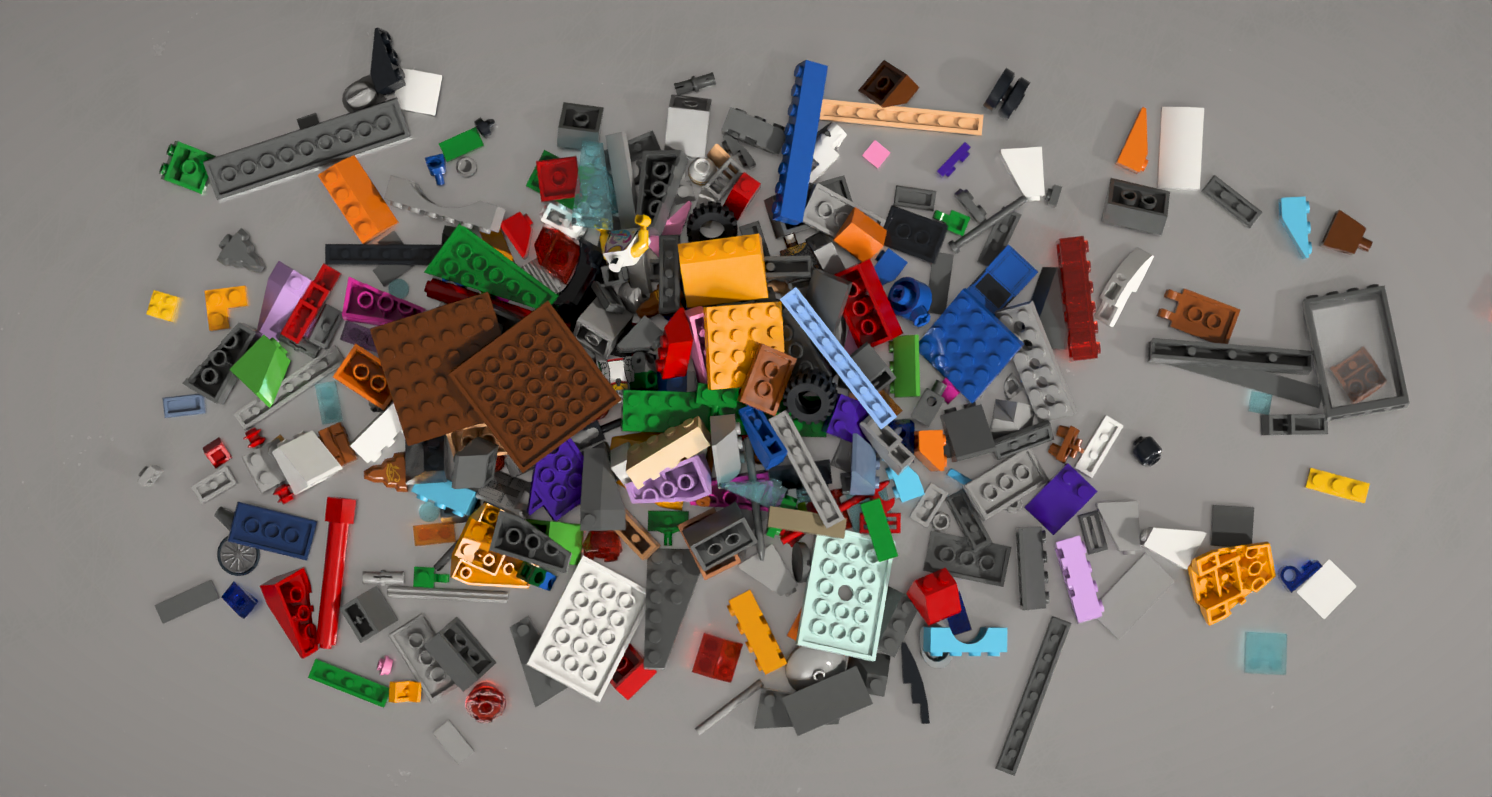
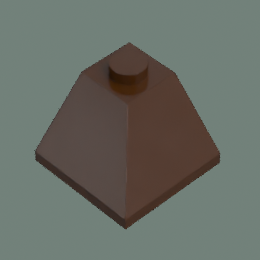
(888, 86)

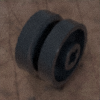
(1009, 95)

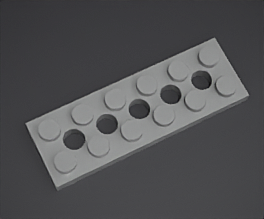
(1048, 366)

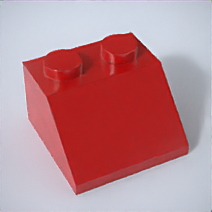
(935, 596)
(630, 673)

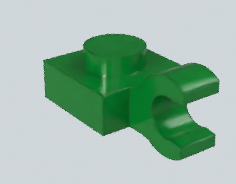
(956, 221)
(426, 577)

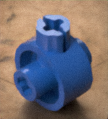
(911, 300)

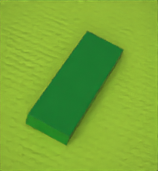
(879, 529)

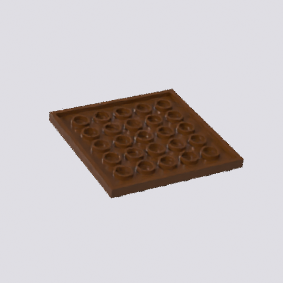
(420, 355)
(535, 386)

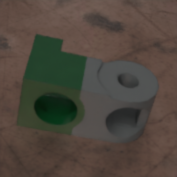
(644, 372)

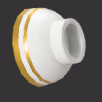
(701, 170)

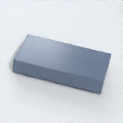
(184, 405)

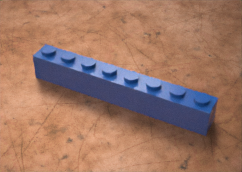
(799, 142)

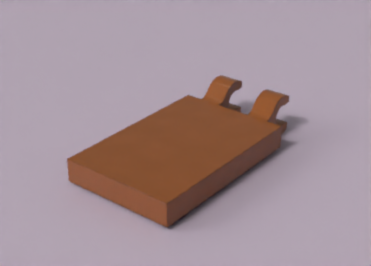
(1200, 316)

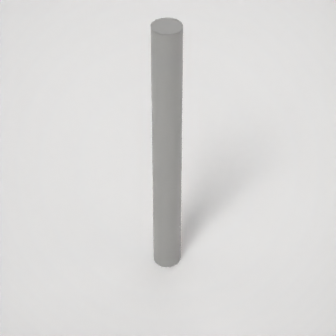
(729, 707)

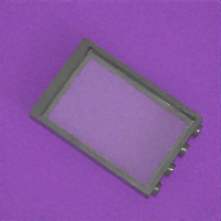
(1355, 352)

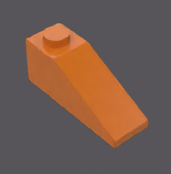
(1135, 147)

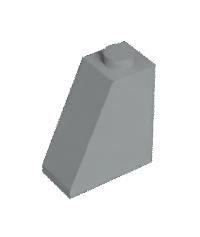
(825, 253)
(1122, 524)
(770, 572)

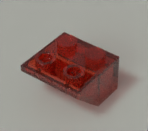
(717, 657)

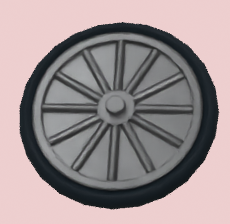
(237, 558)

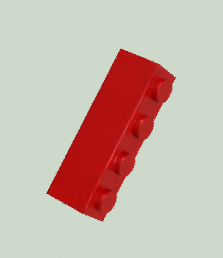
(867, 306)

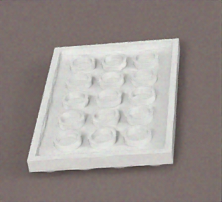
(589, 629)

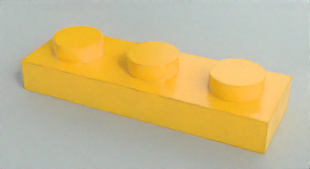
(1337, 485)

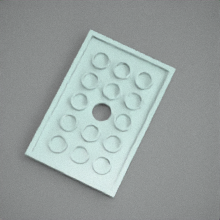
(840, 625)

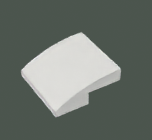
(420, 92)

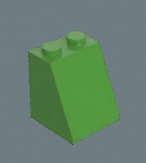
(263, 368)
(565, 534)

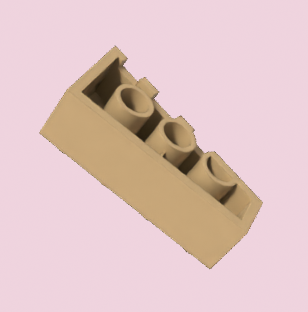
(666, 450)

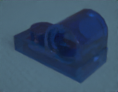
(907, 433)
(1299, 577)

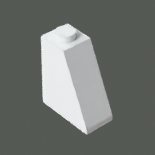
(1026, 170)

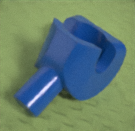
(436, 166)

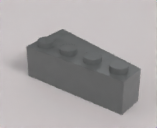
(540, 685)

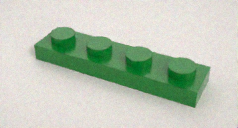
(349, 683)

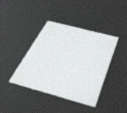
(1326, 589)

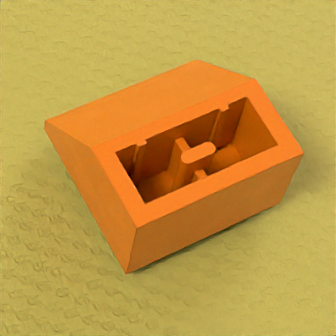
(929, 449)

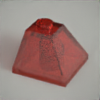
(556, 253)

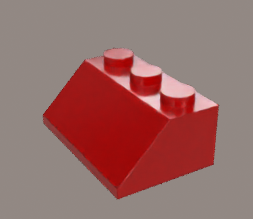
(675, 347)

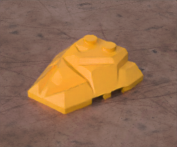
(1227, 576)

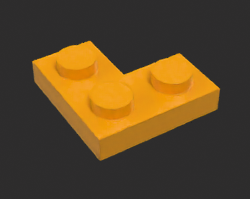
(218, 303)

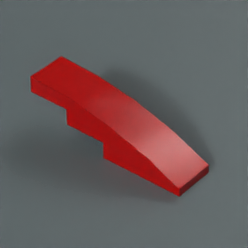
(311, 303)

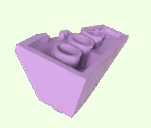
(281, 296)
(685, 482)

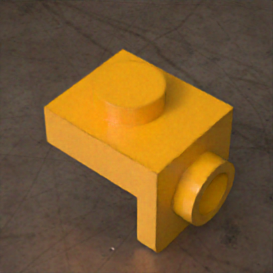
(404, 691)

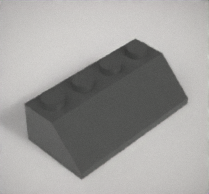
(1031, 567)

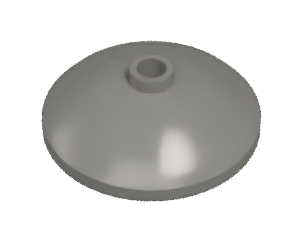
(807, 662)

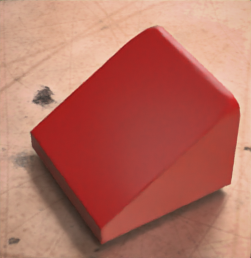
(217, 452)

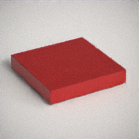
(557, 178)

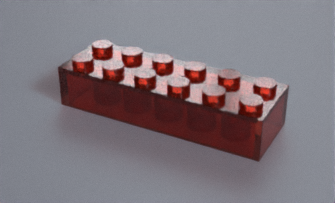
(1077, 298)

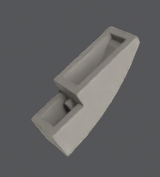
(887, 445)

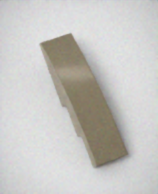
(803, 522)

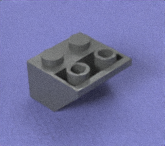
(873, 366)
(474, 464)
(368, 614)

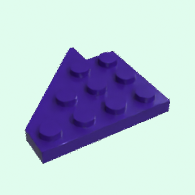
(557, 481)

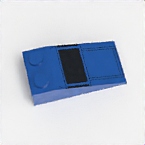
(1002, 280)

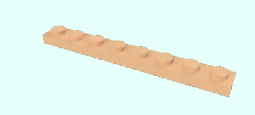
(901, 117)

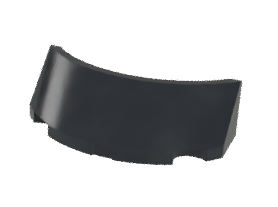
(578, 292)

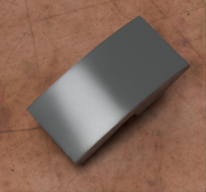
(733, 146)

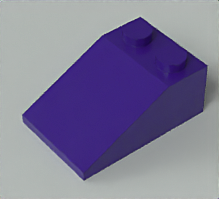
(846, 419)
(1060, 499)

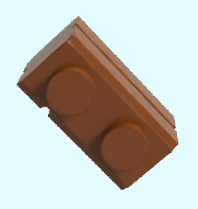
(338, 443)

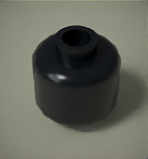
(1146, 451)

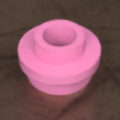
(384, 665)

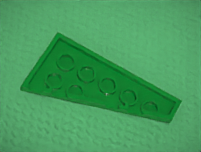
(480, 266)

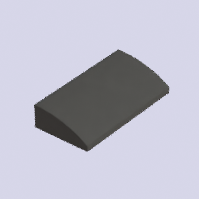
(828, 297)

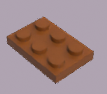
(767, 379)

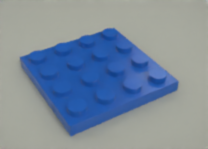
(969, 345)

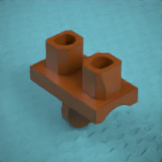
(1069, 436)

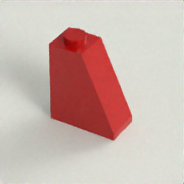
(742, 194)

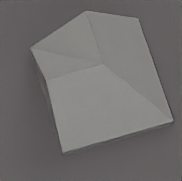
(1010, 417)

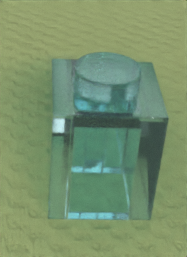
(759, 491)

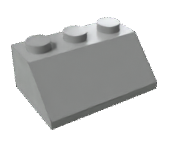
(726, 447)

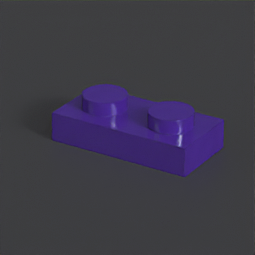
(948, 167)

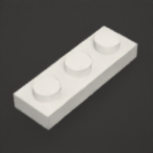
(1098, 446)

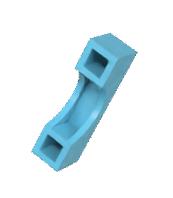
(989, 639)

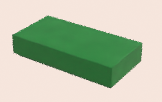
(461, 144)

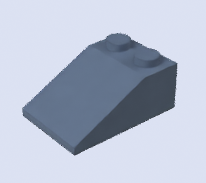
(863, 467)

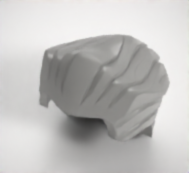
(631, 297)

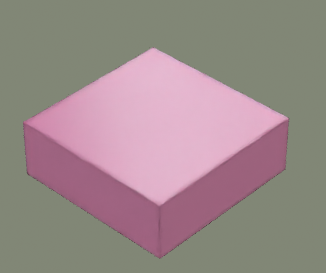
(876, 154)

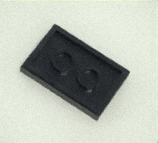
(914, 234)

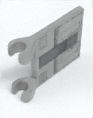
(505, 493)

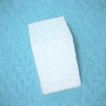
(618, 462)

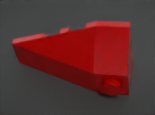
(290, 604)

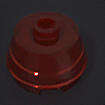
(602, 545)
(485, 702)

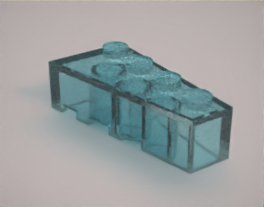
(592, 196)

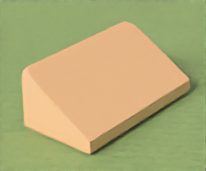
(719, 157)

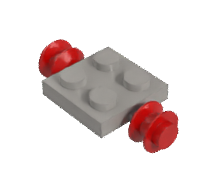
(264, 466)

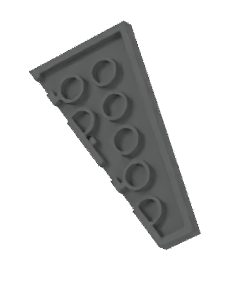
(669, 589)

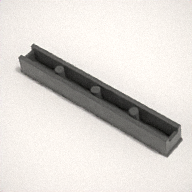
(775, 266)
(1229, 356)

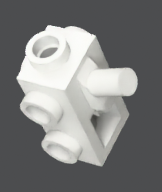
(564, 222)

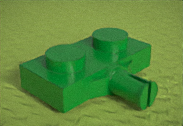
(716, 398)
(666, 522)

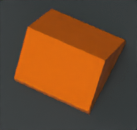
(860, 235)

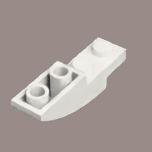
(1121, 284)

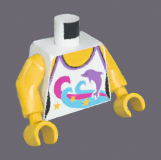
(625, 245)

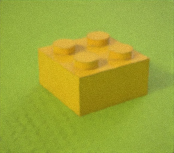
(163, 305)

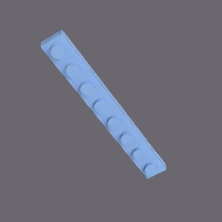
(838, 358)

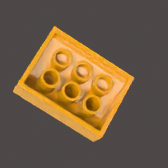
(723, 270)

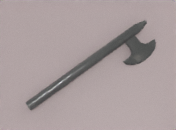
(755, 507)

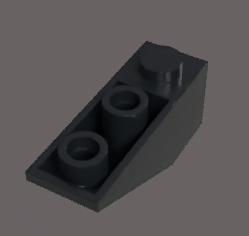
(384, 66)

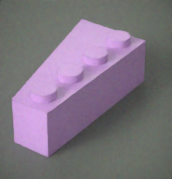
(1078, 579)

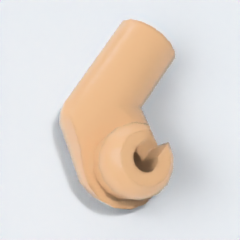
(779, 287)

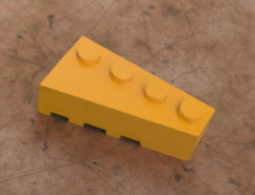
(757, 631)

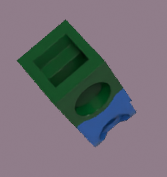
(536, 576)

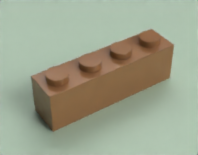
(638, 537)

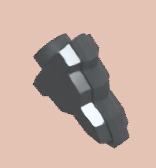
(239, 252)

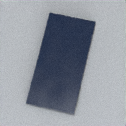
(272, 531)

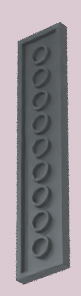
(306, 148)

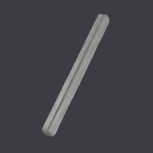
(447, 594)

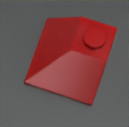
(519, 232)

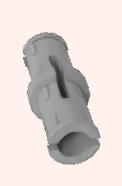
(383, 577)

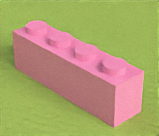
(696, 324)

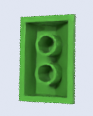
(905, 366)

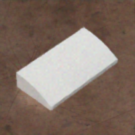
(1180, 148)

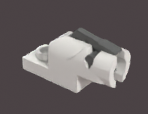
(824, 154)

